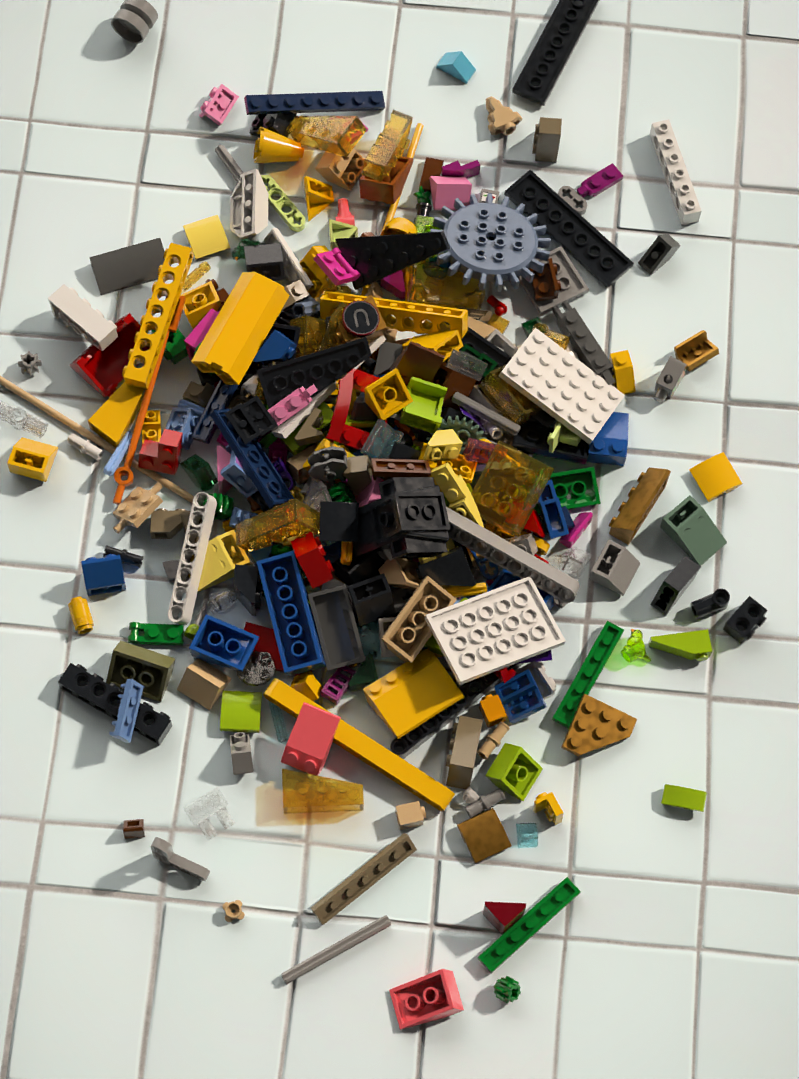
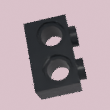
(742, 617)

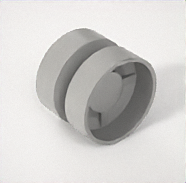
(134, 20)

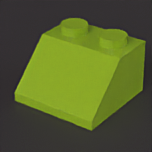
(514, 771)

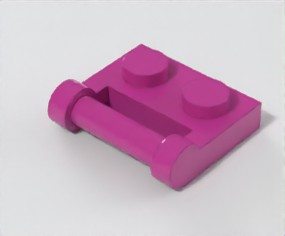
(333, 268)

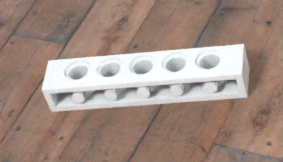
(675, 172)

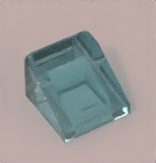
(527, 835)

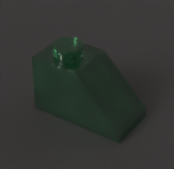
(199, 472)

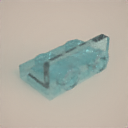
(381, 441)

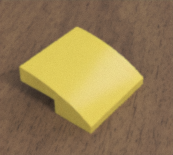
(206, 237)

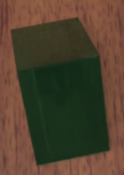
(364, 675)

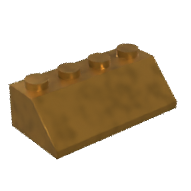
(639, 504)

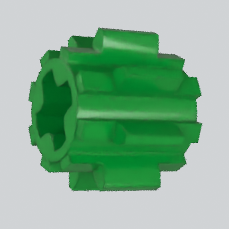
(507, 989)

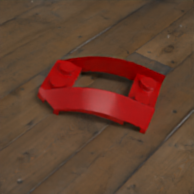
(339, 430)

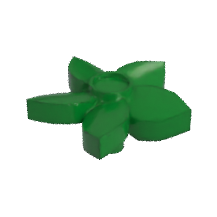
(423, 197)

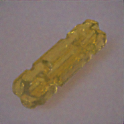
(196, 274)

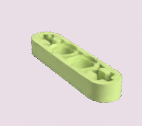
(282, 202)

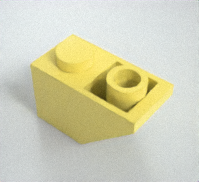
(443, 445)

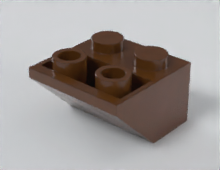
(454, 383)

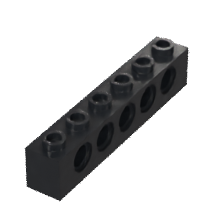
(77, 673)

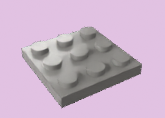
(571, 282)

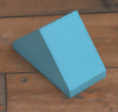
(457, 65)

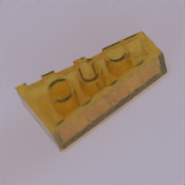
(328, 133)
(388, 147)
(277, 525)

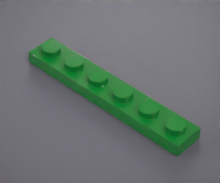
(588, 673)
(529, 925)

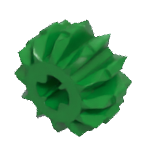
(341, 493)
(224, 506)

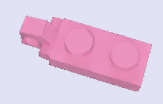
(292, 404)

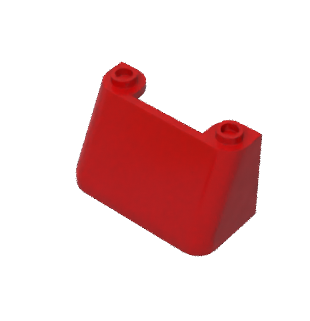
(105, 368)

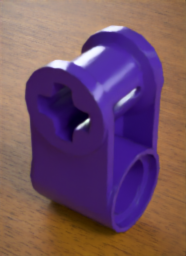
(284, 472)

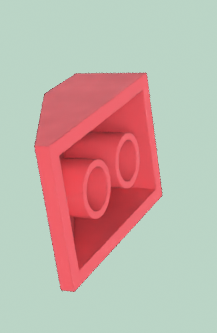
(310, 739)
(426, 999)

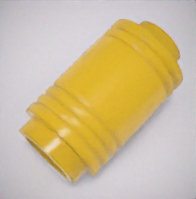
(81, 615)

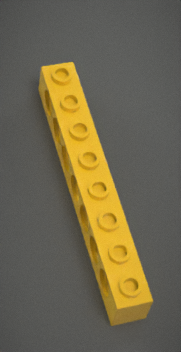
(402, 311)
(142, 376)

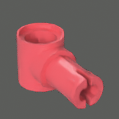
(343, 212)

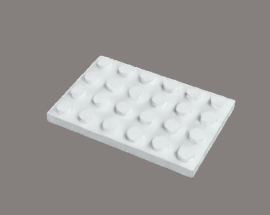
(561, 385)
(494, 630)

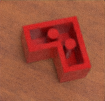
(162, 455)
(310, 555)

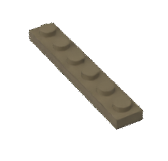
(363, 878)

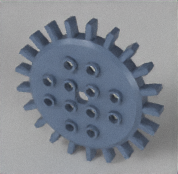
(492, 217)

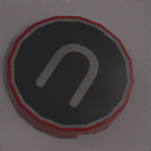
(360, 318)

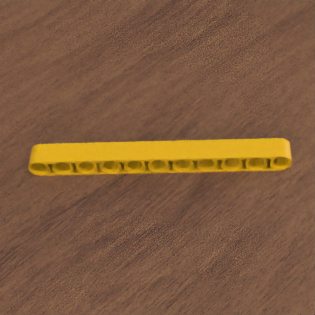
(367, 750)

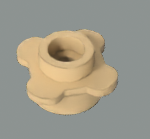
(228, 907)

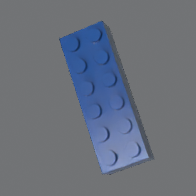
(291, 614)

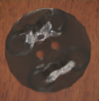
(264, 670)

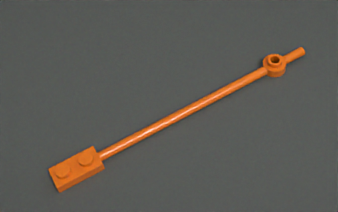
(126, 469)

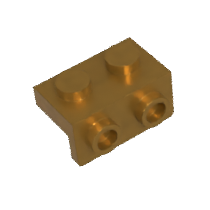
(695, 350)

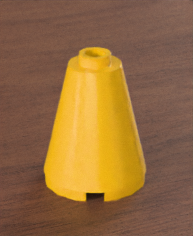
(276, 148)

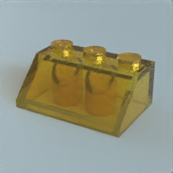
(507, 399)

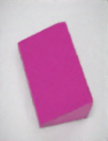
(581, 523)

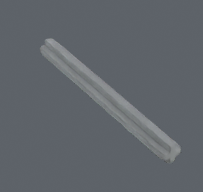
(336, 949)

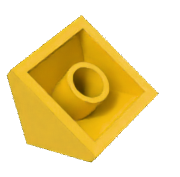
(387, 395)

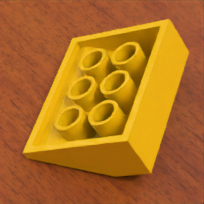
(412, 693)

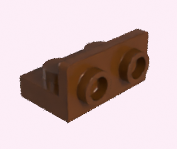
(545, 283)

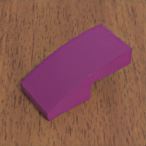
(455, 169)

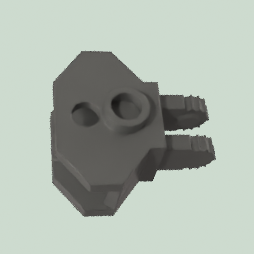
(328, 466)

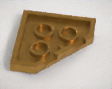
(596, 726)

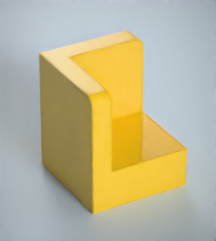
(307, 685)

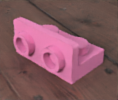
(219, 104)

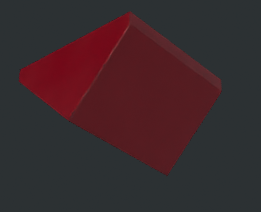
(503, 914)

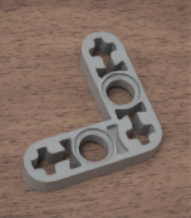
(164, 853)

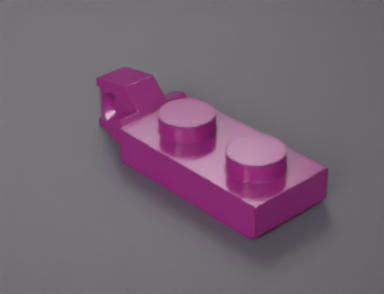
(600, 181)

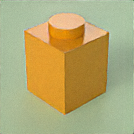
(492, 710)

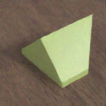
(340, 230)

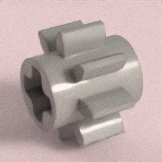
(29, 368)

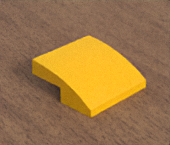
(715, 476)

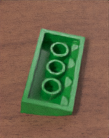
(575, 488)

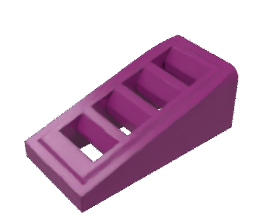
(326, 693)

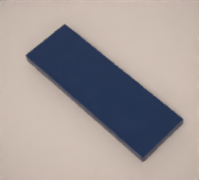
(255, 463)

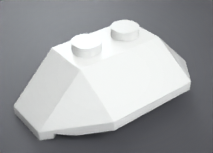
(249, 205)

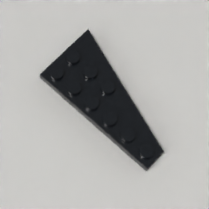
(387, 254)
(316, 368)

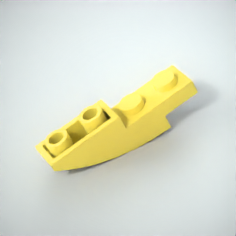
(456, 493)

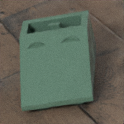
(693, 530)

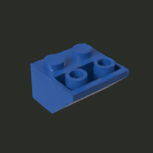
(103, 575)

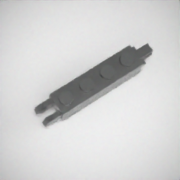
(583, 342)

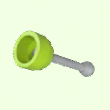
(192, 629)

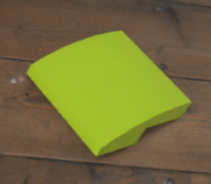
(241, 711)

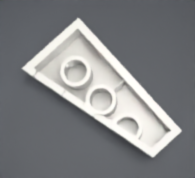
(82, 317)

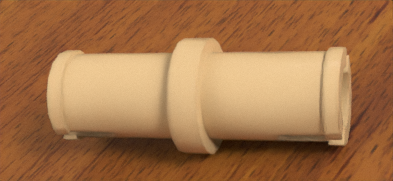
(493, 740)

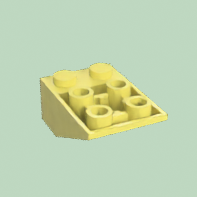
(220, 560)

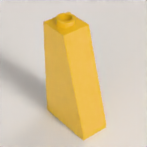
(117, 413)

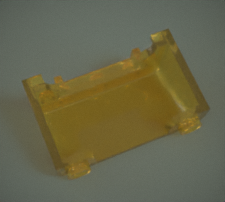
(434, 287)

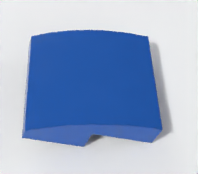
(520, 696)

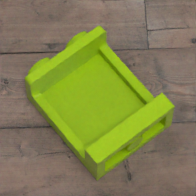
(426, 405)

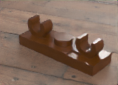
(399, 468)

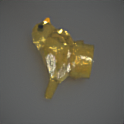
(338, 288)

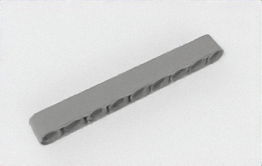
(511, 557)

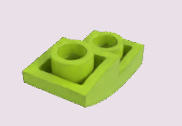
(684, 797)

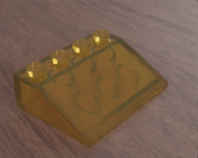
(510, 488)

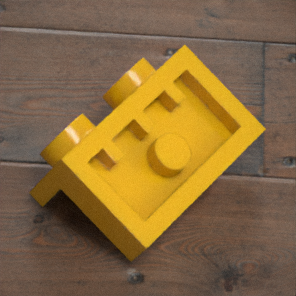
(553, 810)

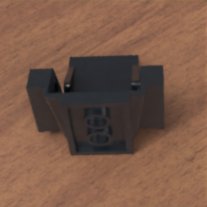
(406, 519)

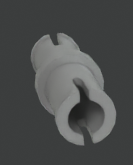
(485, 802)

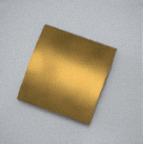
(484, 835)

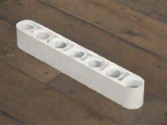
(188, 550)

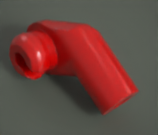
(500, 308)

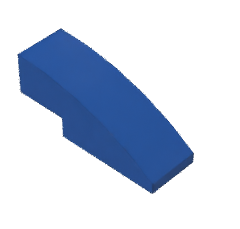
(552, 512)

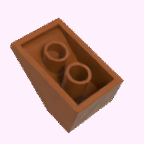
(391, 186)

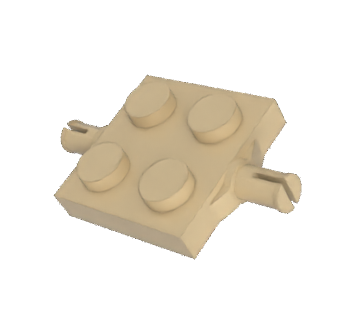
(137, 507)

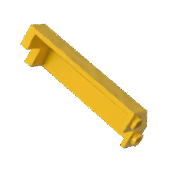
(240, 327)

